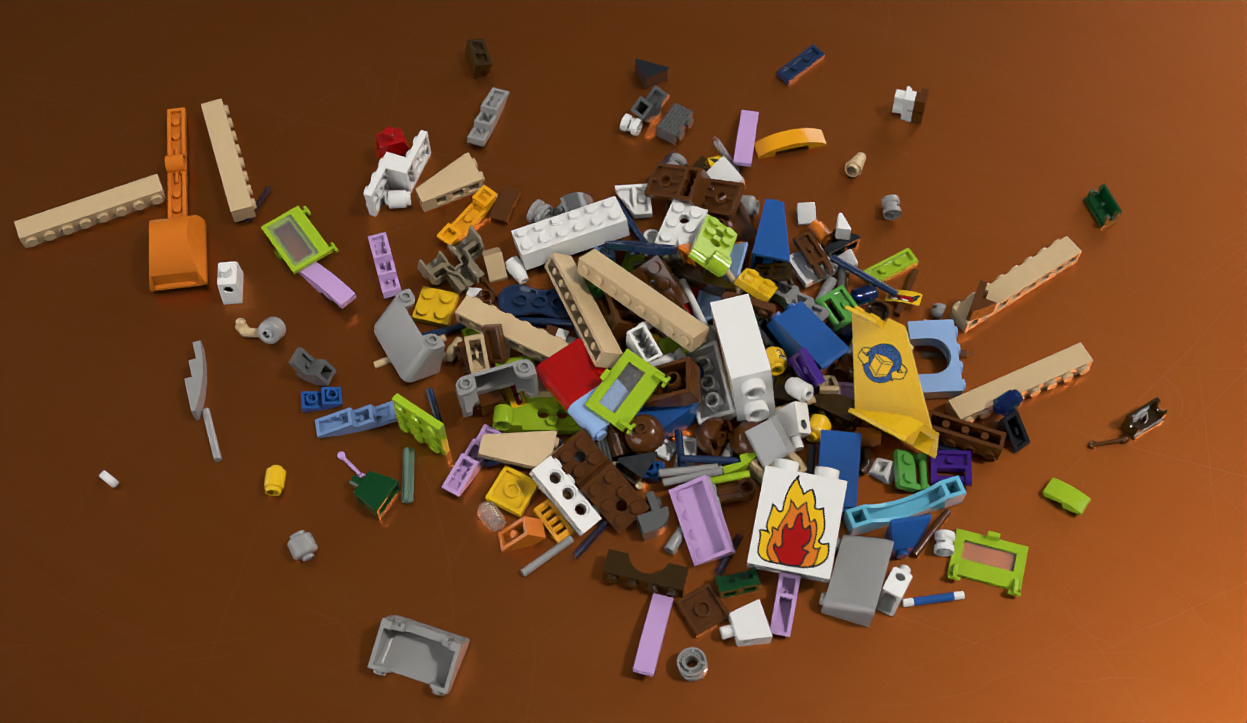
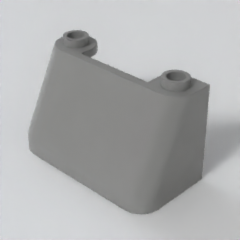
(407, 349)
(517, 373)
(857, 578)
(418, 652)

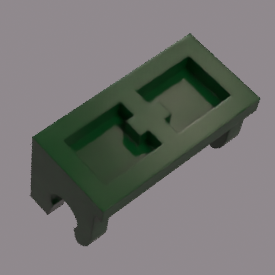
(1103, 206)
(737, 583)

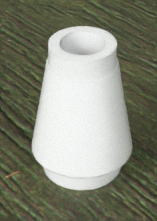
(516, 269)

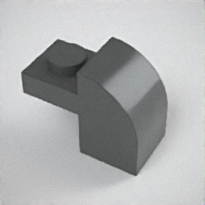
(650, 107)
(571, 202)
(310, 369)
(655, 521)

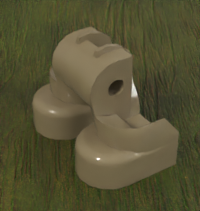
(463, 274)

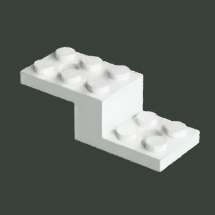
(397, 172)
(676, 233)

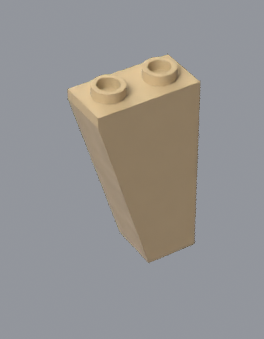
(451, 183)
(520, 448)

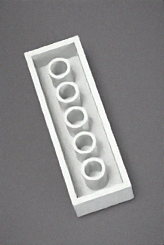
(570, 232)

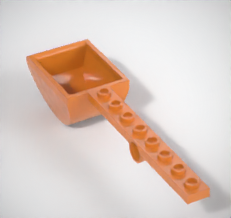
(180, 240)

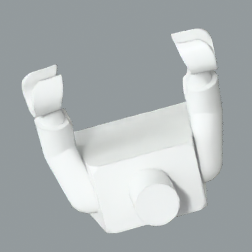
(642, 344)

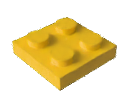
(756, 285)
(435, 307)
(512, 491)

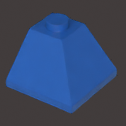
(906, 534)

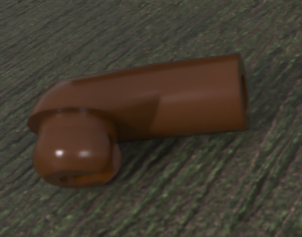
(868, 460)

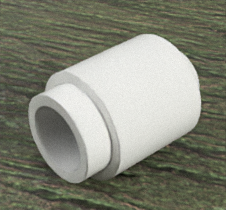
(398, 199)
(799, 389)

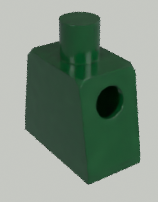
(375, 491)

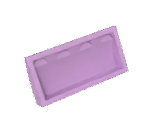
(702, 520)

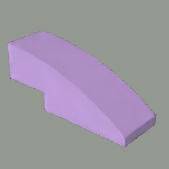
(785, 604)

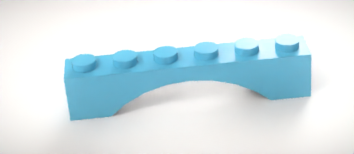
(875, 516)

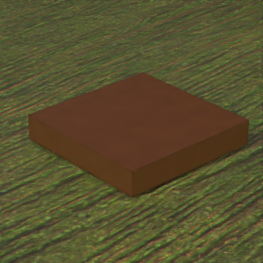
(702, 609)

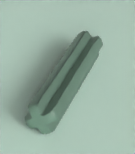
(408, 475)

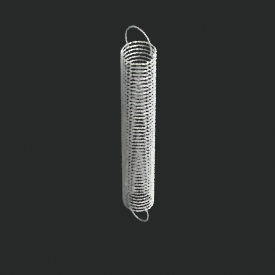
(720, 147)

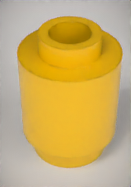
(274, 480)

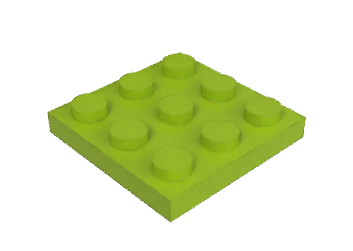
(421, 425)

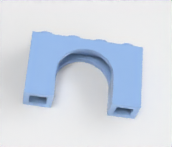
(943, 336)

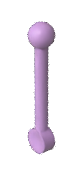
(341, 456)

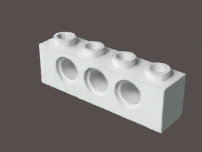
(579, 523)

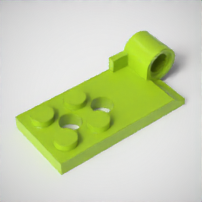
(713, 246)
(527, 419)

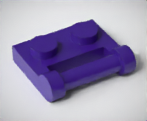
(806, 368)
(951, 462)

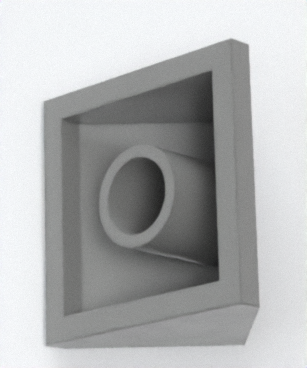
(770, 441)

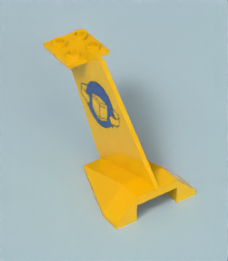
(888, 382)

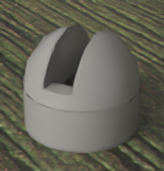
(938, 310)

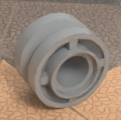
(539, 211)
(688, 655)

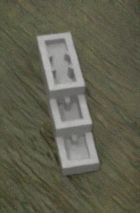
(488, 117)
(790, 293)
(197, 384)

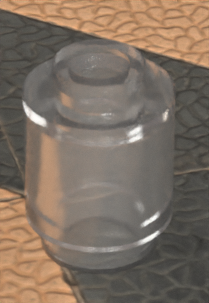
(491, 516)

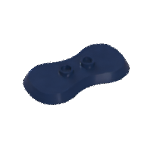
(638, 247)
(525, 301)

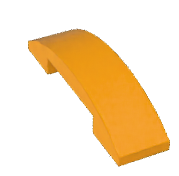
(789, 139)
(472, 215)

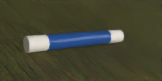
(933, 598)

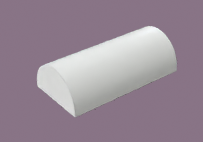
(714, 387)

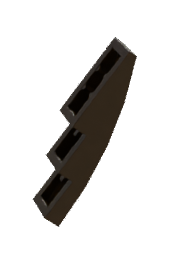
(704, 281)

